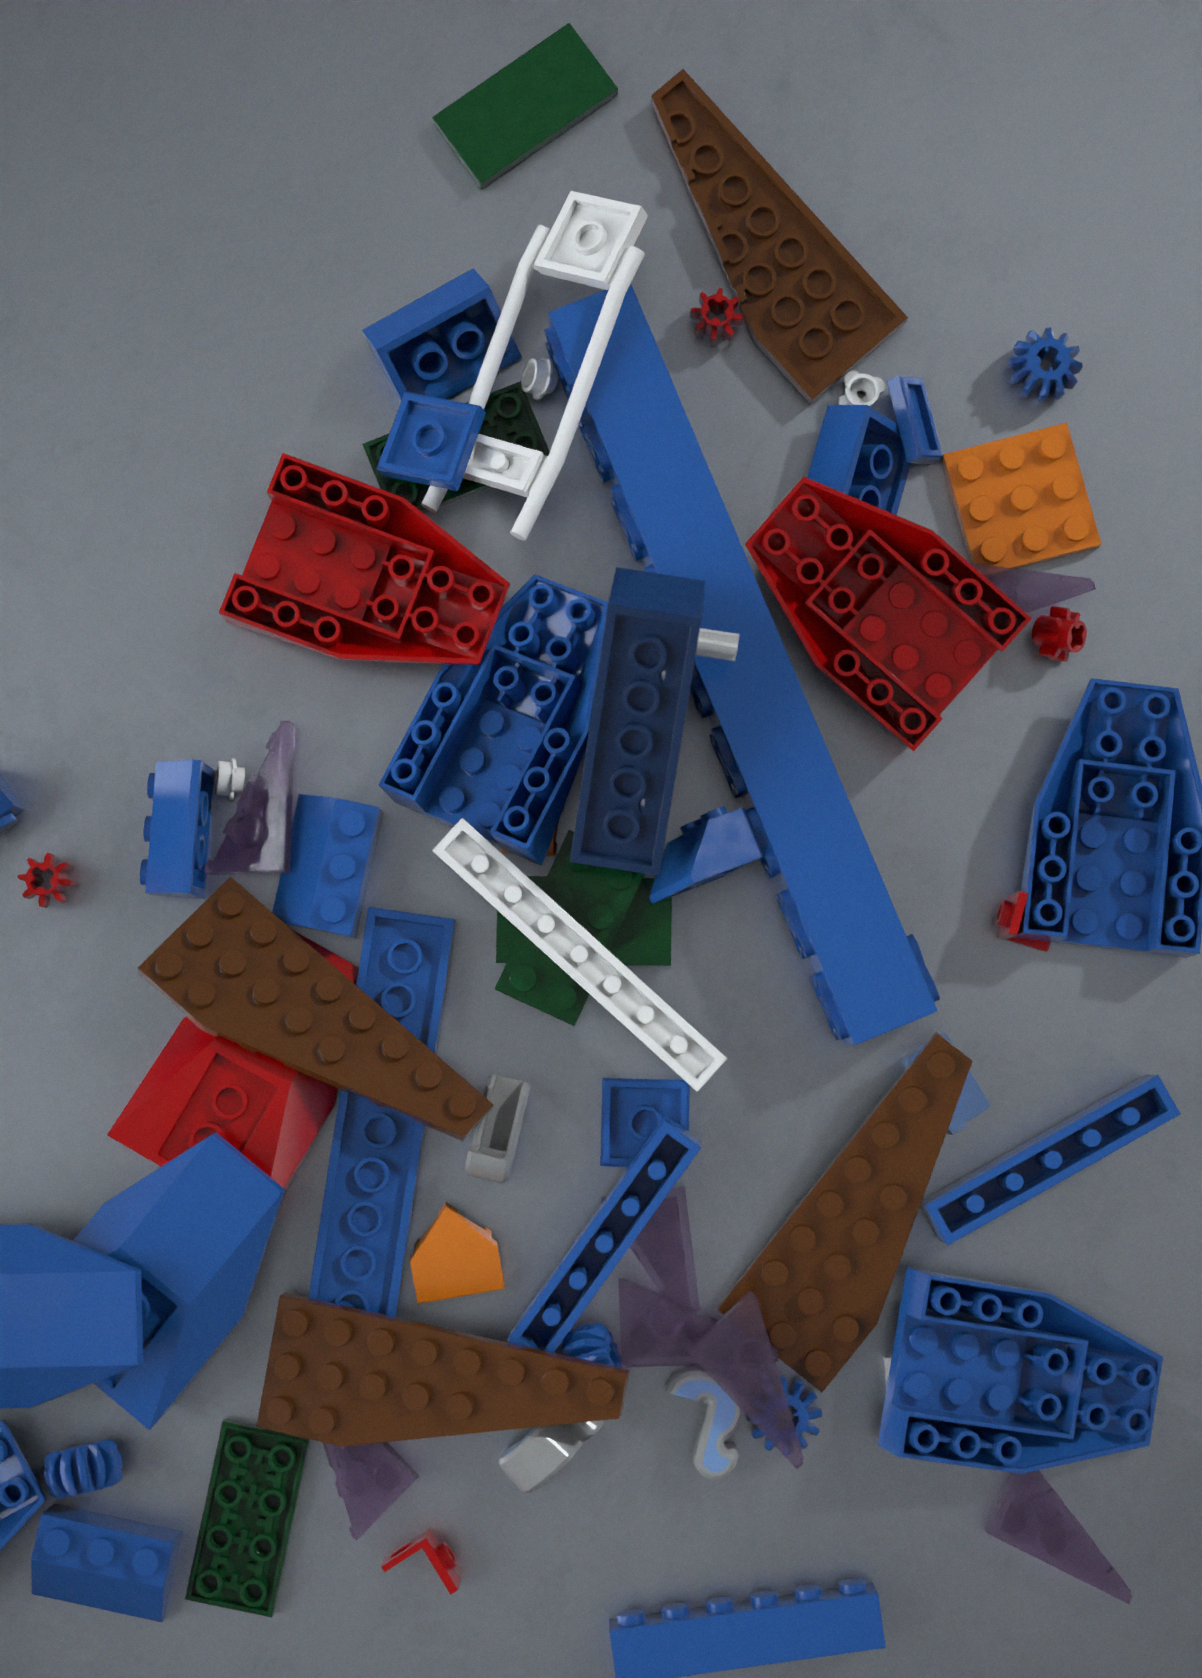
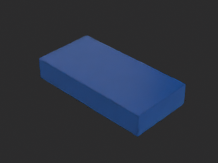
(914, 420)

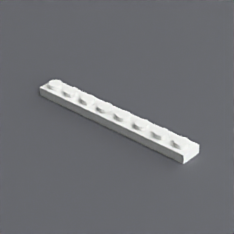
(579, 954)

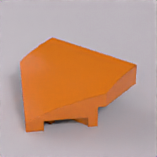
(455, 1259)

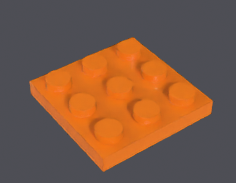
(1021, 499)

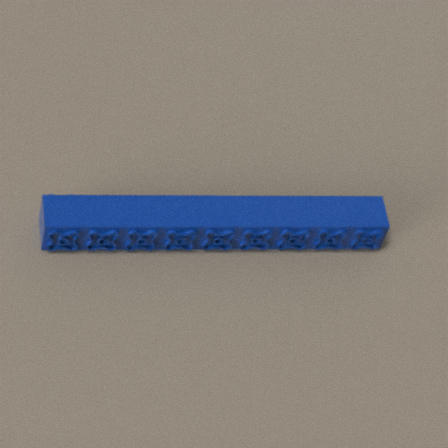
(761, 722)

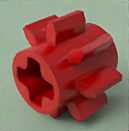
(717, 305)
(1059, 633)
(34, 880)

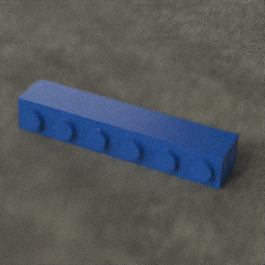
(1049, 1158)
(606, 1237)
(747, 1632)

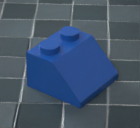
(706, 852)

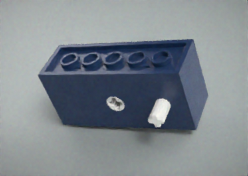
(640, 717)

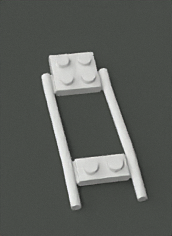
(586, 246)

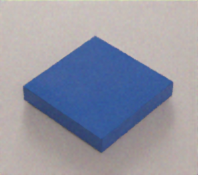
(431, 441)
(633, 1112)

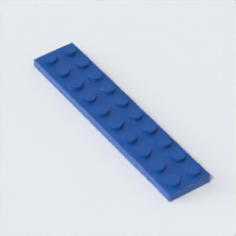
(376, 1147)

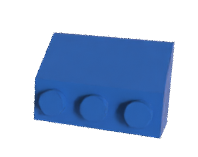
(439, 339)
(861, 456)
(178, 829)
(328, 864)
(104, 1562)

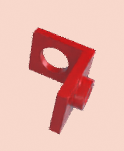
(1009, 920)
(439, 1555)

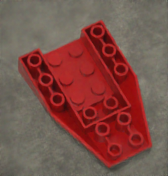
(362, 575)
(882, 605)
(217, 1086)

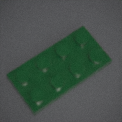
(599, 903)

